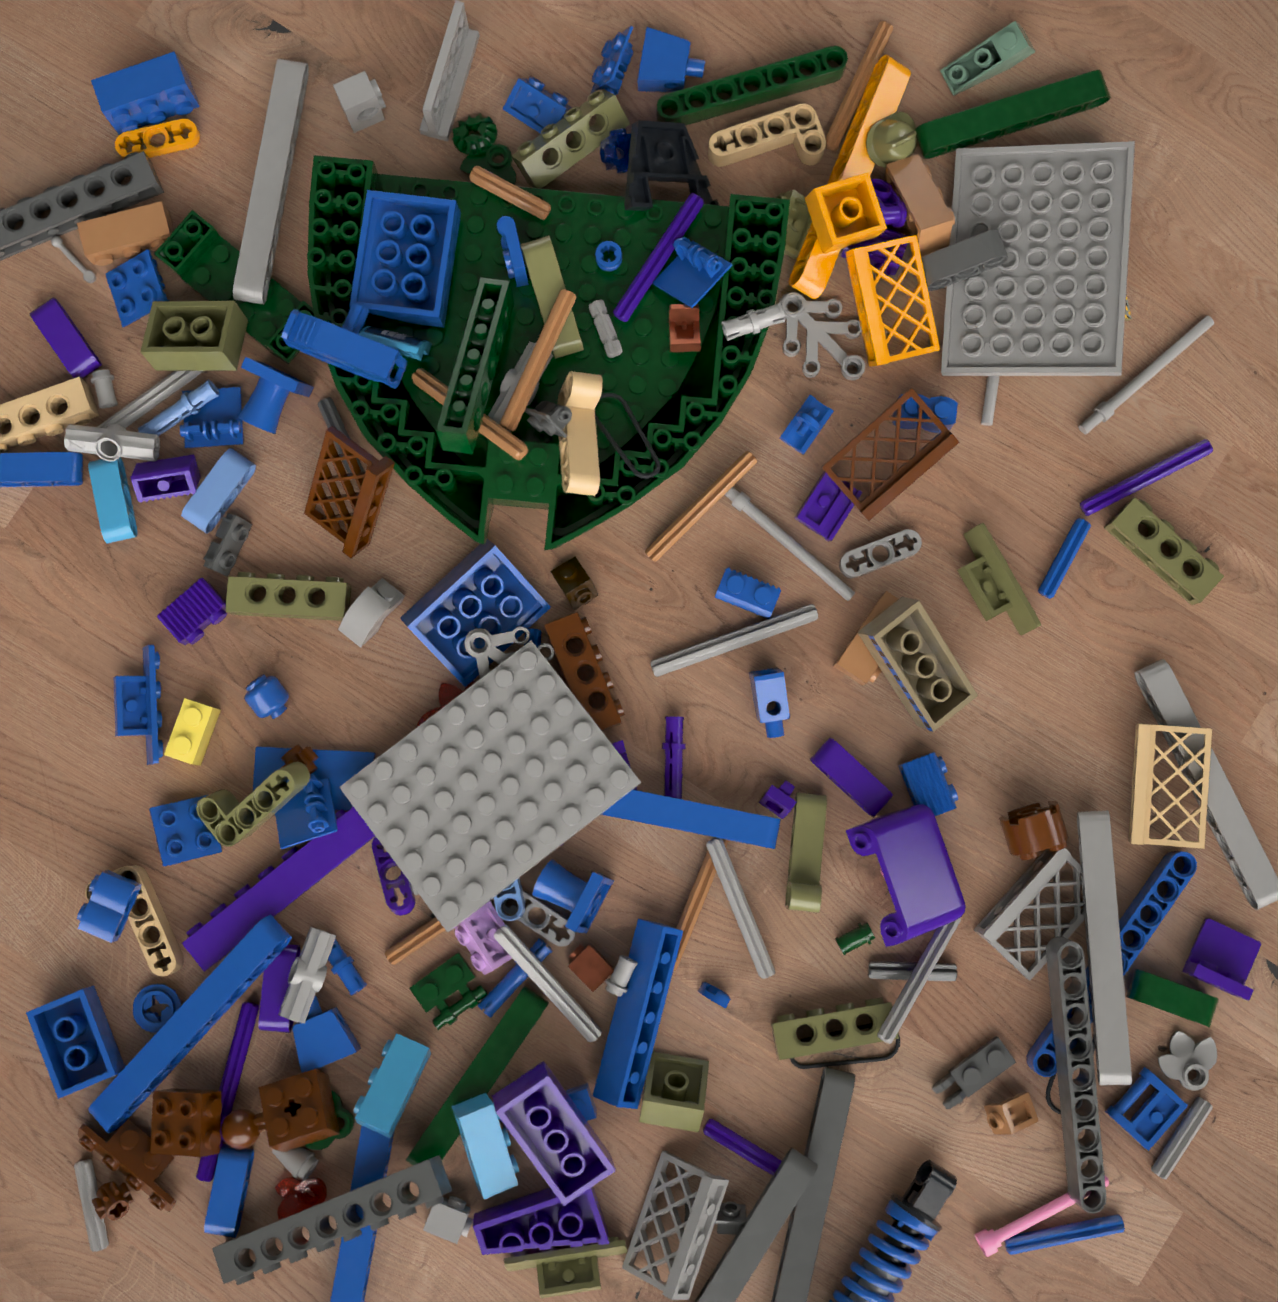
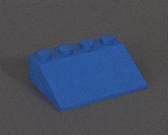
(406, 257)
(475, 594)

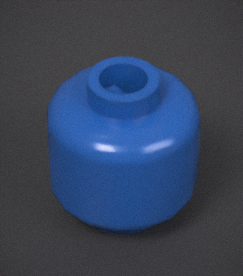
(266, 696)

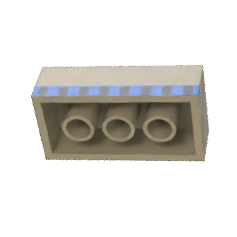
(917, 663)

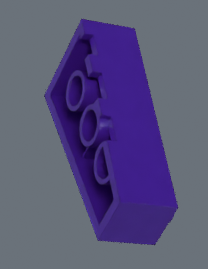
(540, 1223)

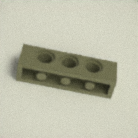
(584, 141)
(1147, 549)
(242, 588)
(788, 1045)

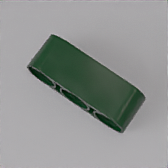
(1172, 997)

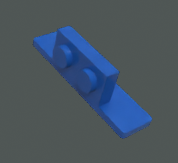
(137, 705)

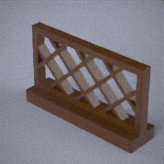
(908, 472)
(365, 503)

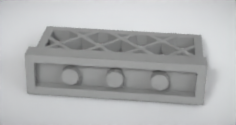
(449, 75)
(1019, 898)
(692, 1234)

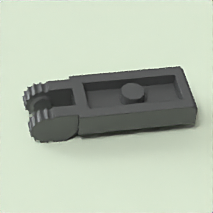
(975, 1071)

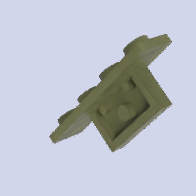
(994, 584)
(566, 1269)

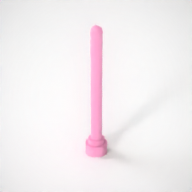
(991, 1239)

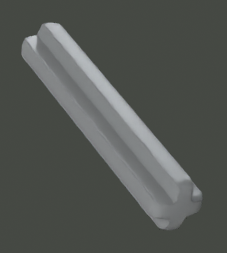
(1181, 1138)
(87, 1189)

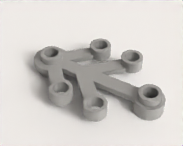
(818, 332)
(493, 652)

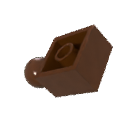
(281, 1117)

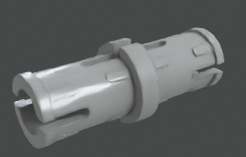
(753, 321)

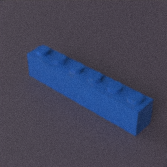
(638, 1015)

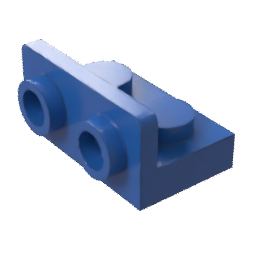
(535, 105)

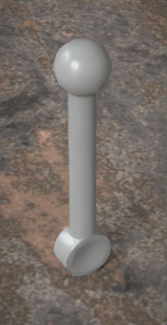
(88, 276)

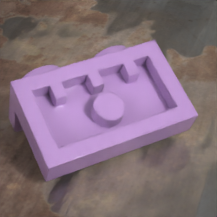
(478, 936)

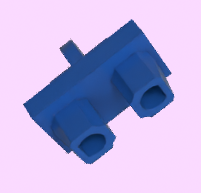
(806, 424)

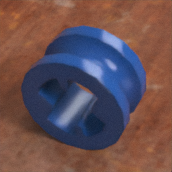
(608, 246)

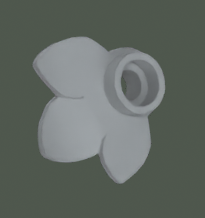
(1187, 1056)

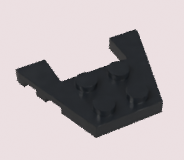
(665, 155)

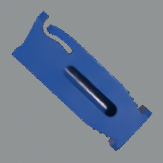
(344, 345)

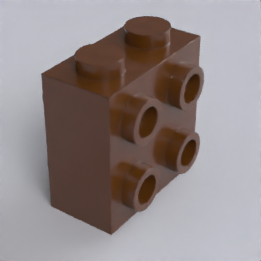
(186, 1122)

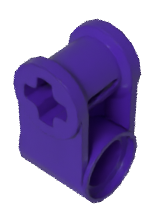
(892, 207)

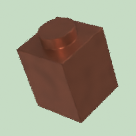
(590, 966)

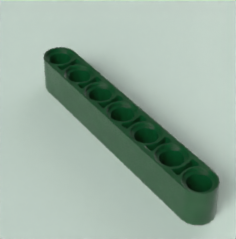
(761, 78)
(1012, 114)
(481, 1073)

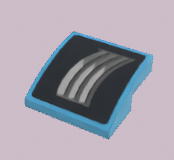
(405, 344)

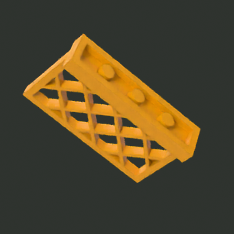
(868, 306)

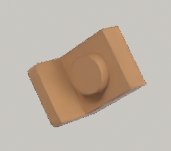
(1011, 1114)

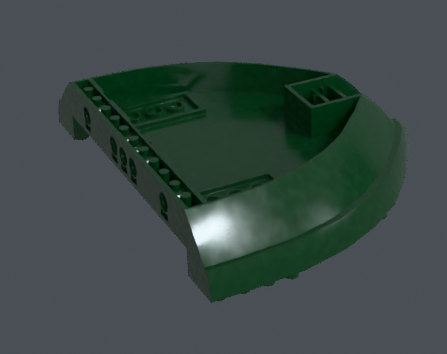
(671, 394)

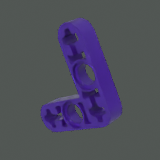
(384, 863)

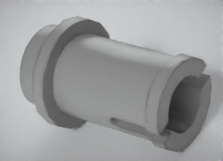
(104, 388)
(621, 976)

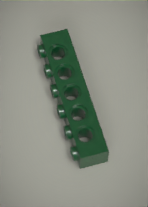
(475, 366)

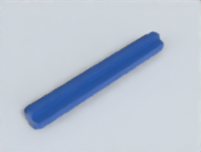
(1065, 1234)

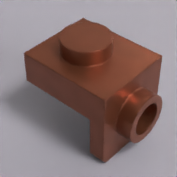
(684, 328)

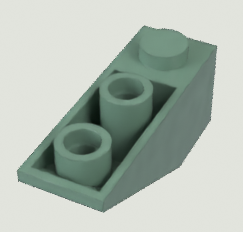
(988, 58)

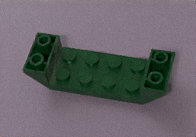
(210, 266)

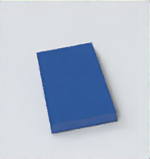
(334, 764)

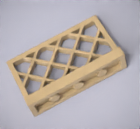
(1143, 779)

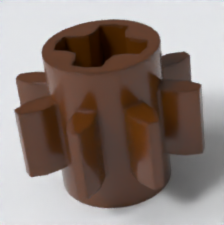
(305, 756)
(112, 1200)

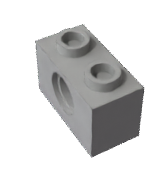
(360, 101)

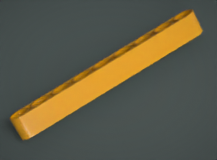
(878, 102)

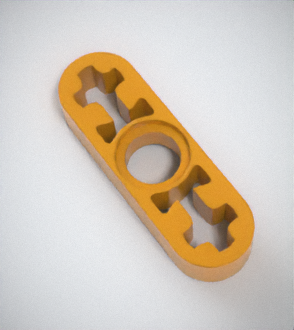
(167, 147)

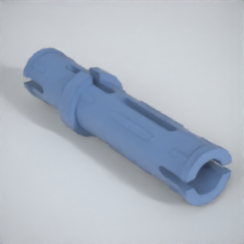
(188, 404)

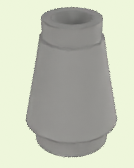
(298, 1161)

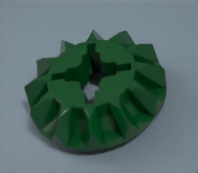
(473, 143)

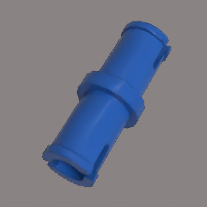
(345, 969)

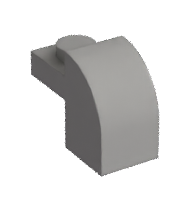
(369, 611)

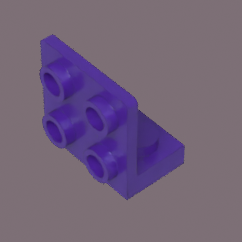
(1222, 958)

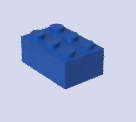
(145, 93)
(75, 1041)

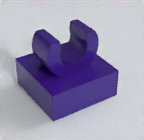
(778, 799)

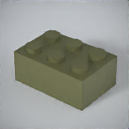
(194, 336)

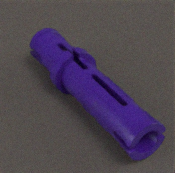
(673, 756)

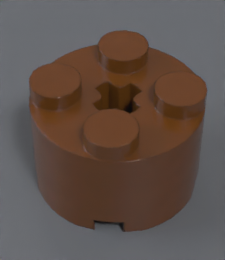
(1034, 830)

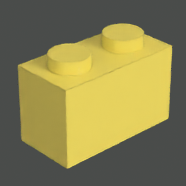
(192, 732)

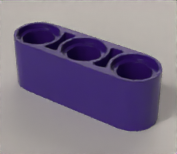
(65, 339)
(851, 777)
(274, 989)

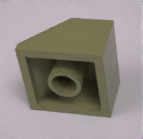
(674, 1092)

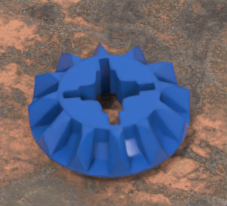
(146, 999)

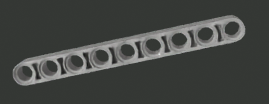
(270, 182)
(1223, 808)
(1104, 948)

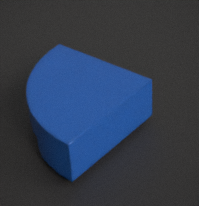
(714, 994)

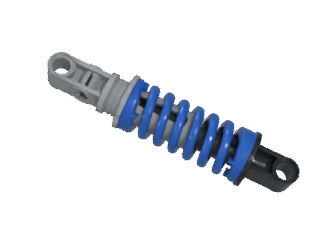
(910, 1231)

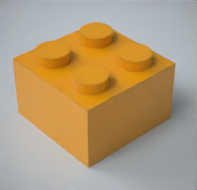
(845, 212)

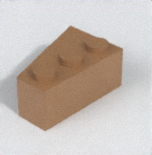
(924, 203)

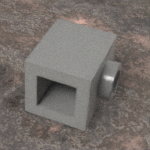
(449, 1219)

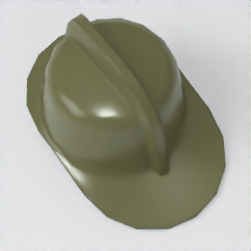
(891, 139)

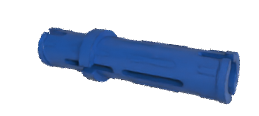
(511, 981)

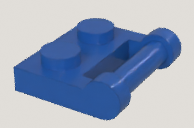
(512, 250)
(1153, 1116)

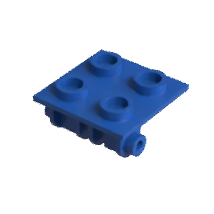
(616, 58)
(691, 272)
(135, 287)
(216, 421)
(307, 814)
(182, 833)

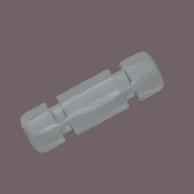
(605, 328)

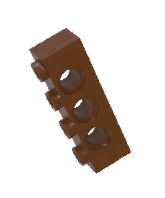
(560, 634)

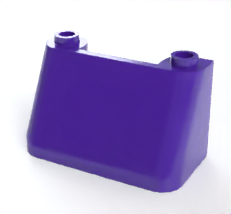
(914, 871)

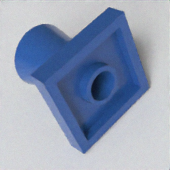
(269, 395)
(572, 893)

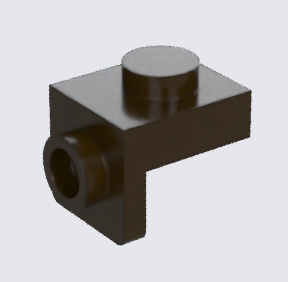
(575, 583)

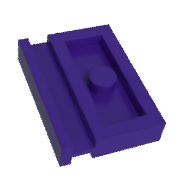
(826, 507)

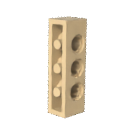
(46, 402)

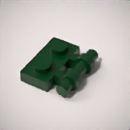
(442, 983)

